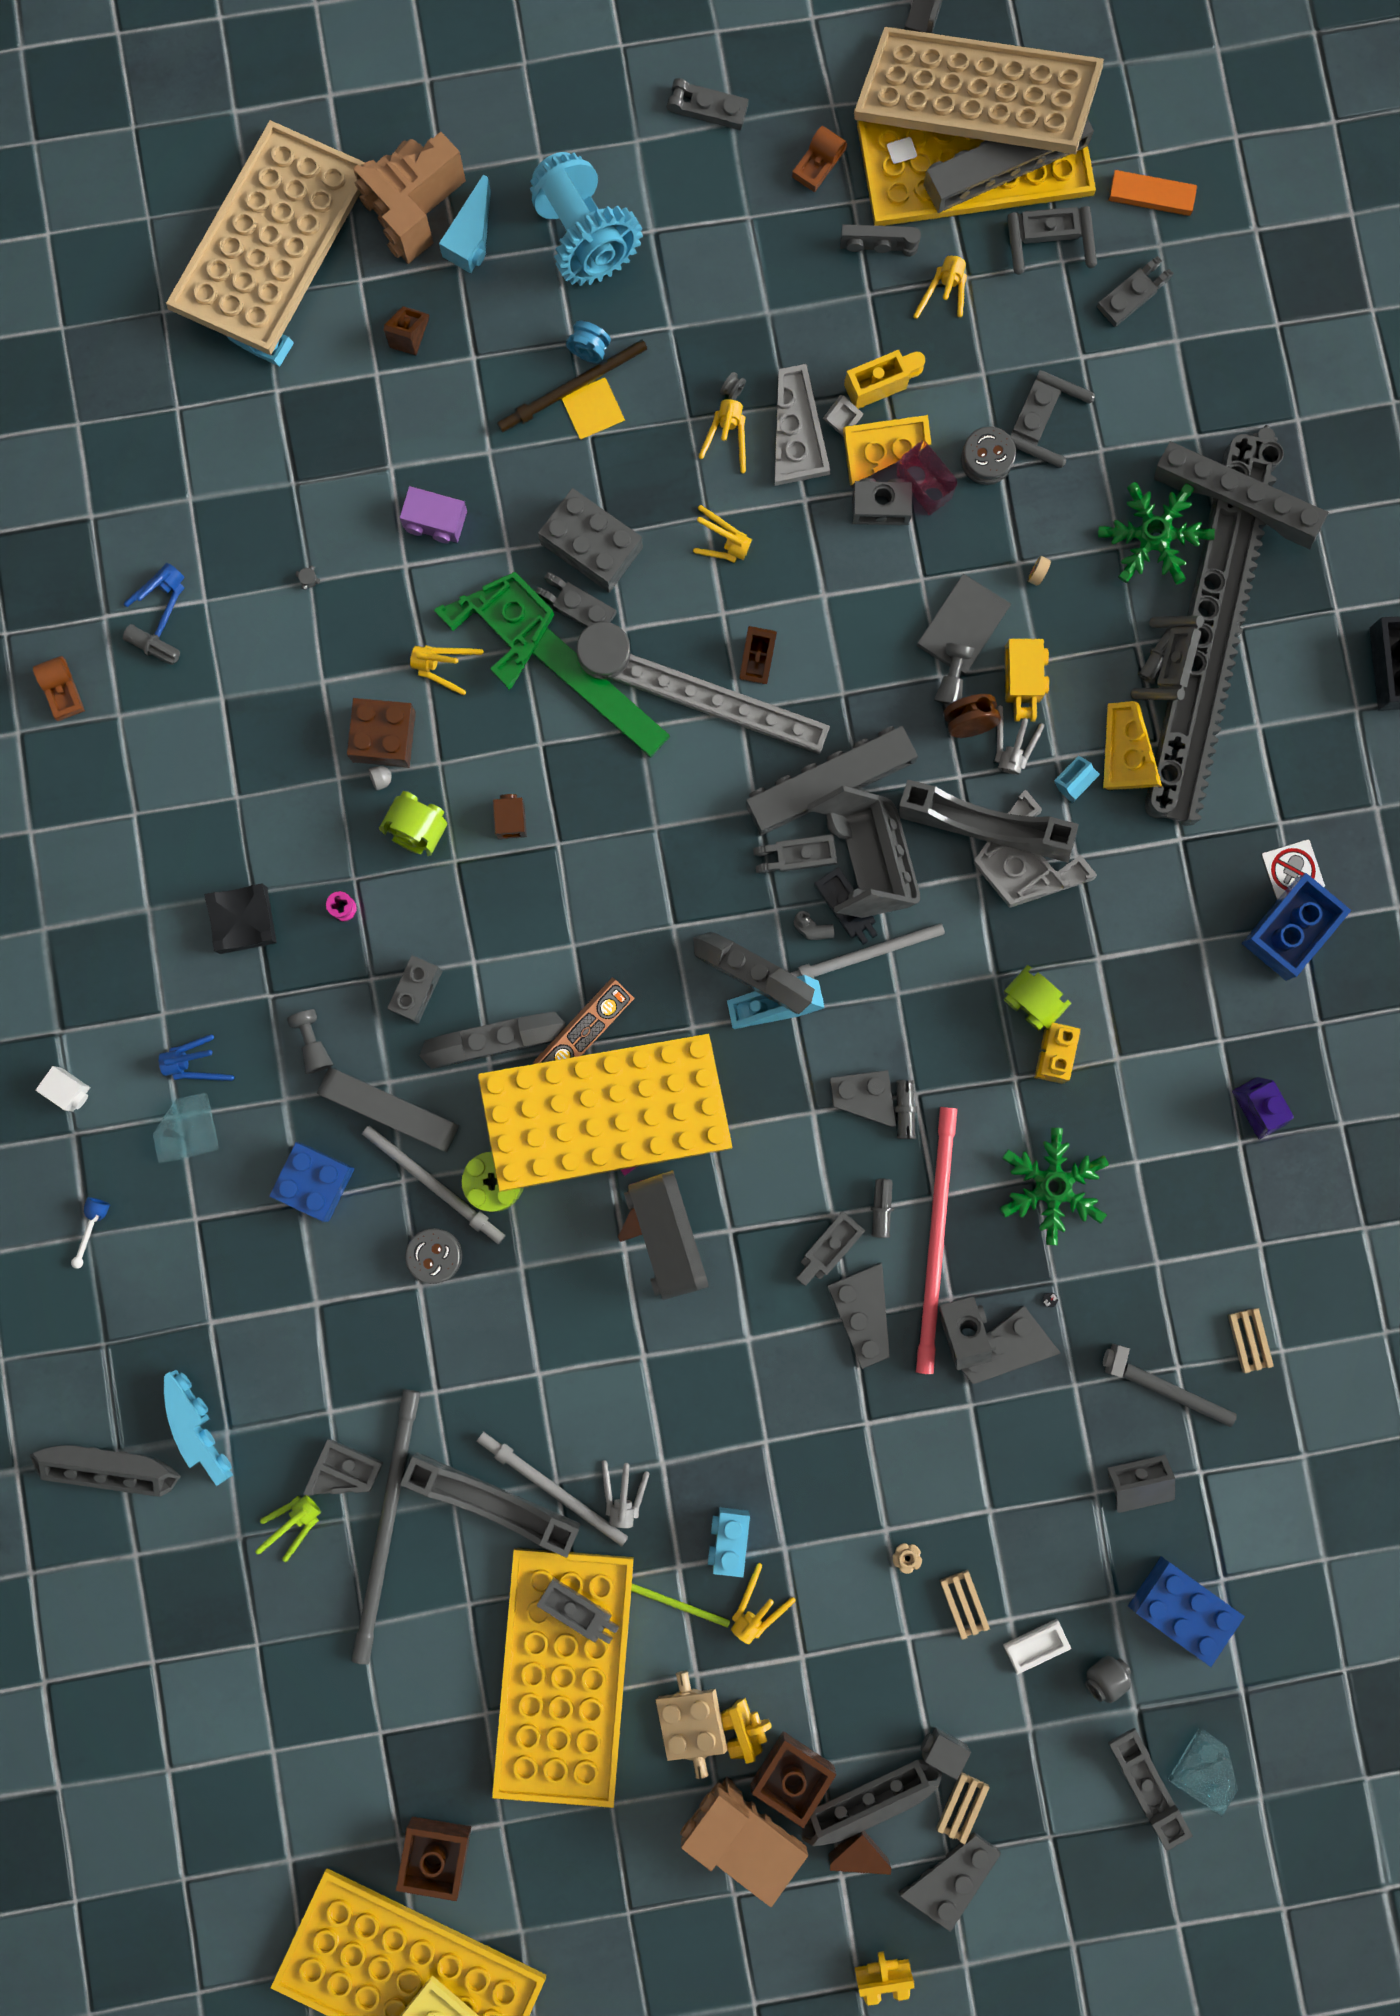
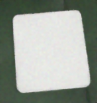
(901, 150)

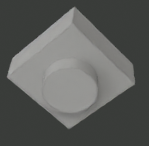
(842, 414)
(1115, 1360)

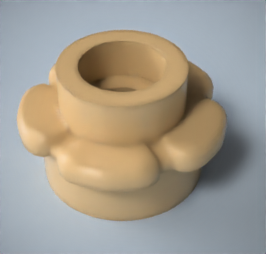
(907, 1550)

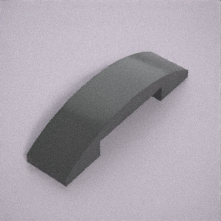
(1149, 1789)

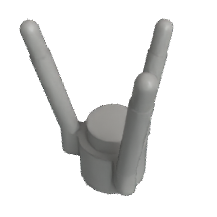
(1011, 759)
(622, 1511)

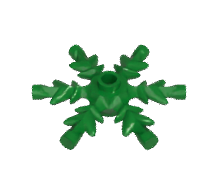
(1156, 524)
(1064, 1186)

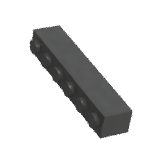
(987, 168)
(855, 769)

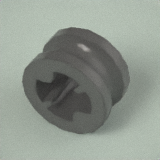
(733, 386)

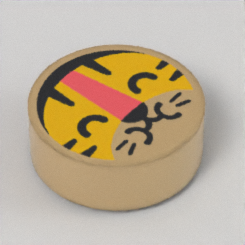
(1039, 570)

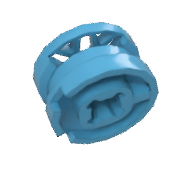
(588, 341)

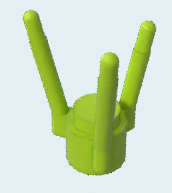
(303, 1512)

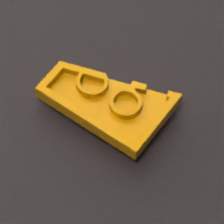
(881, 444)
(1128, 749)

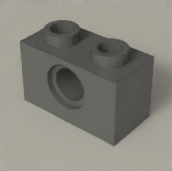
(866, 509)
(415, 989)
(964, 1349)

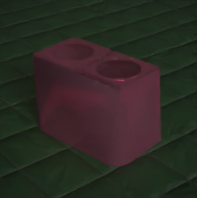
(933, 468)

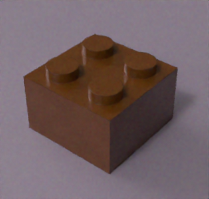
(381, 732)
(793, 1779)
(433, 1858)

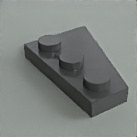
(863, 1313)
(1018, 1344)
(953, 1882)

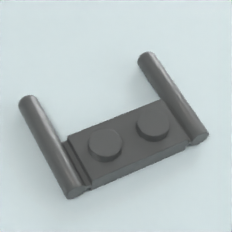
(1051, 226)
(1037, 413)
(1177, 659)

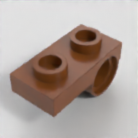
(819, 159)
(59, 688)

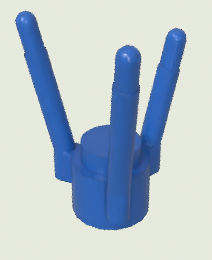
(166, 579)
(177, 1060)

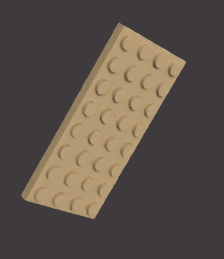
(979, 90)
(268, 238)

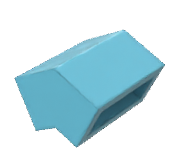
(1076, 778)

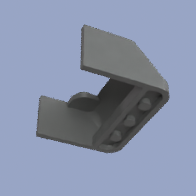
(875, 849)
(667, 1236)

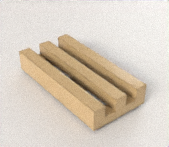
(1261, 1336)
(973, 1629)
(973, 1813)

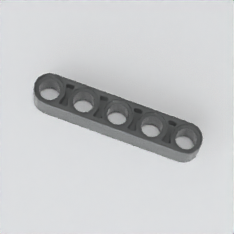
(387, 1109)

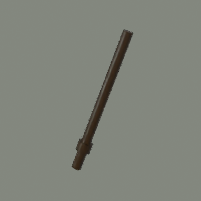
(525, 412)

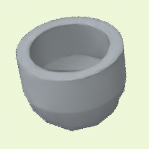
(380, 777)

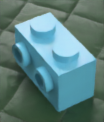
(730, 1547)

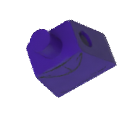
(1263, 1106)

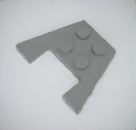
(1024, 875)

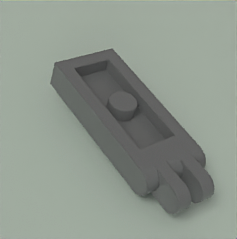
(577, 1611)

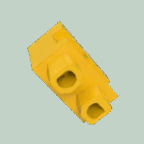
(1060, 1047)

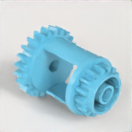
(594, 237)

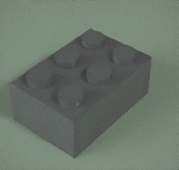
(590, 540)

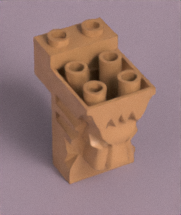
(407, 188)
(742, 1843)

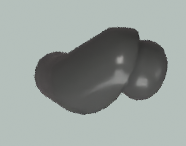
(810, 929)

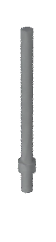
(870, 952)
(477, 1220)
(504, 1454)

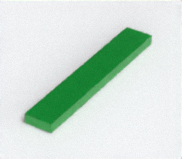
(600, 695)

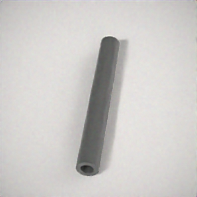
(1179, 1395)

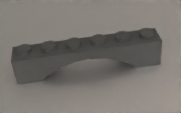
(1281, 511)
(1036, 835)
(470, 1493)

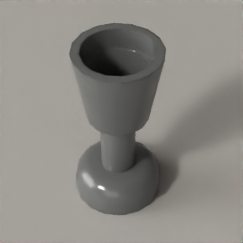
(951, 685)
(314, 1053)

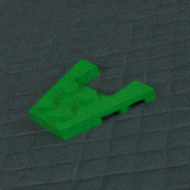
(512, 613)

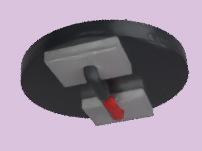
(1050, 1300)

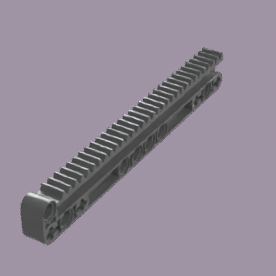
(1229, 566)

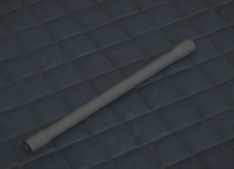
(365, 1634)

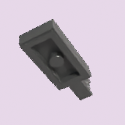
(830, 1248)

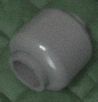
(1108, 1679)

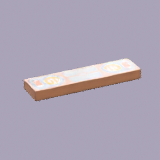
(588, 1023)

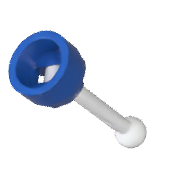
(94, 1211)

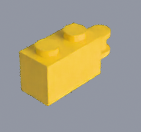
(882, 377)
(1025, 676)

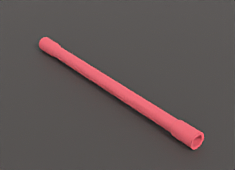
(927, 1347)

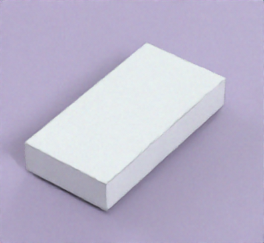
(1037, 1646)

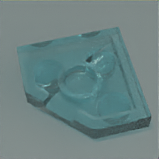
(186, 1130)
(1206, 1772)

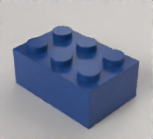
(1296, 927)
(1186, 1611)

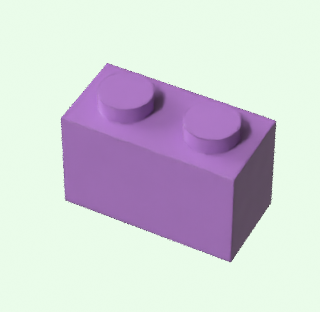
(433, 515)

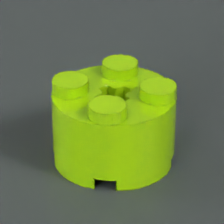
(414, 824)
(1035, 997)
(482, 1195)

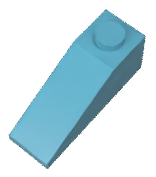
(467, 235)
(757, 1009)

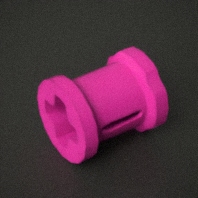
(333, 903)

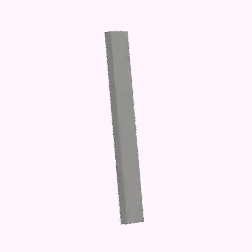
(724, 704)

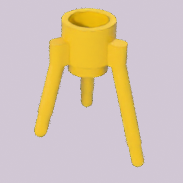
(950, 274)
(729, 417)
(736, 543)
(427, 658)
(750, 1625)

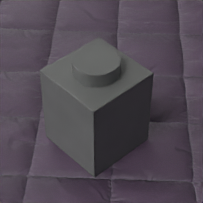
(945, 1752)

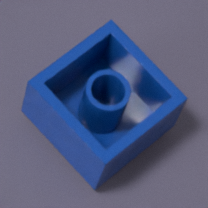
(312, 1182)

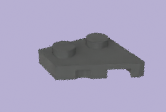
(865, 1095)
(342, 1471)

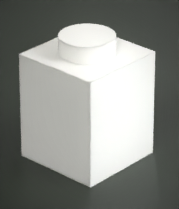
(63, 1089)

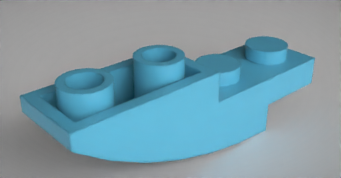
(184, 1417)

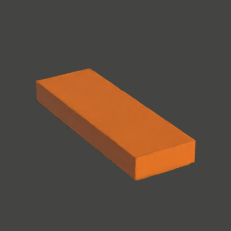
(1152, 192)

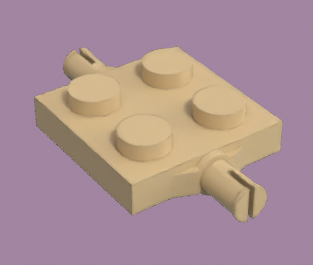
(691, 1724)

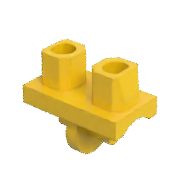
(748, 1730)
(884, 1978)

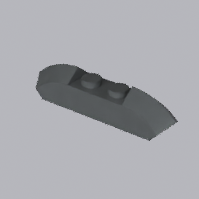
(753, 971)
(491, 1039)
(105, 1469)
(871, 1803)

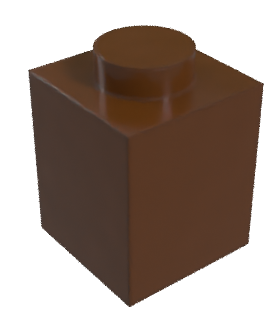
(509, 817)

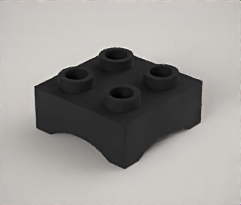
(240, 918)

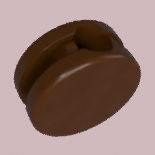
(972, 715)

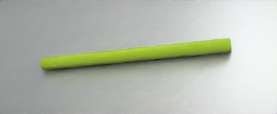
(680, 1605)

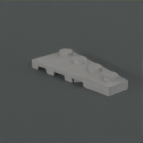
(798, 431)

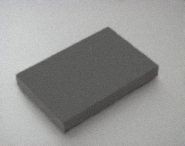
(964, 619)

